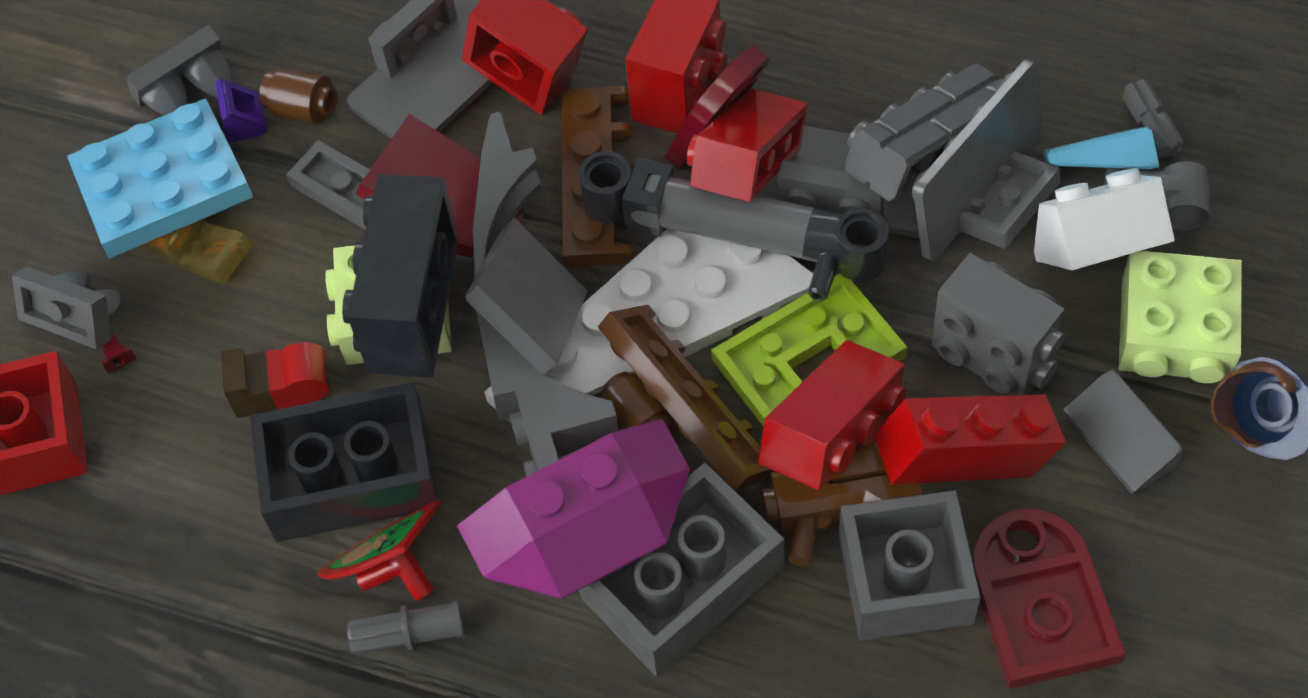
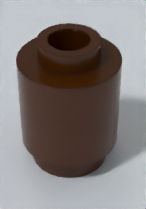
(298, 95)
(633, 402)

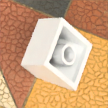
(1102, 221)

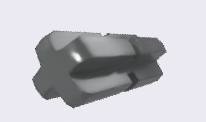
(1147, 111)

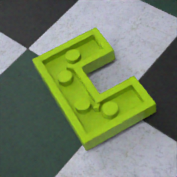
(763, 355)

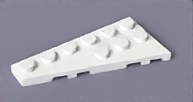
(698, 296)

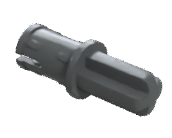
(405, 628)

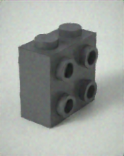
(997, 327)

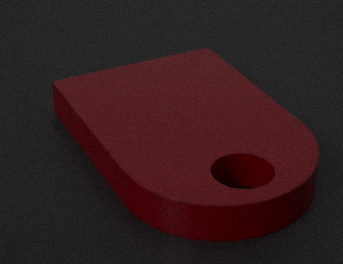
(727, 88)
(426, 152)
(1043, 601)

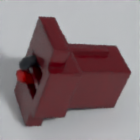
(116, 355)

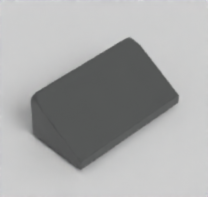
(1123, 432)

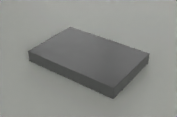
(527, 296)

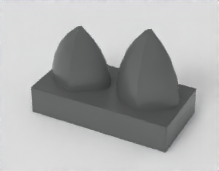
(194, 58)
(65, 305)

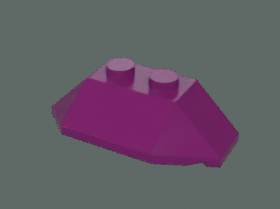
(581, 513)

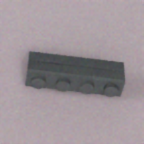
(914, 135)

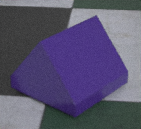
(239, 111)

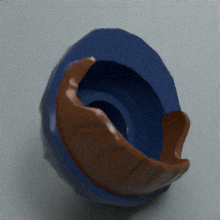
(1264, 408)

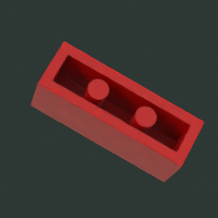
(747, 144)
(832, 415)
(968, 438)

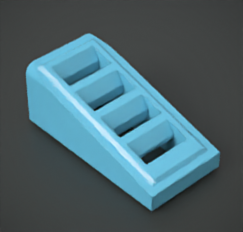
(1118, 150)

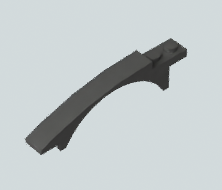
(541, 409)

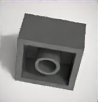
(908, 565)

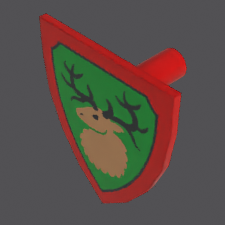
(387, 556)

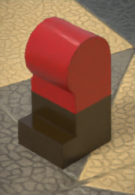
(274, 378)

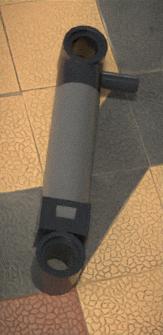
(657, 199)

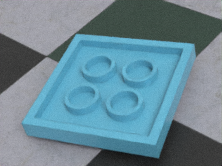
(158, 177)

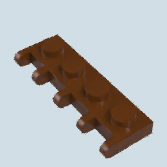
(585, 131)
(686, 395)

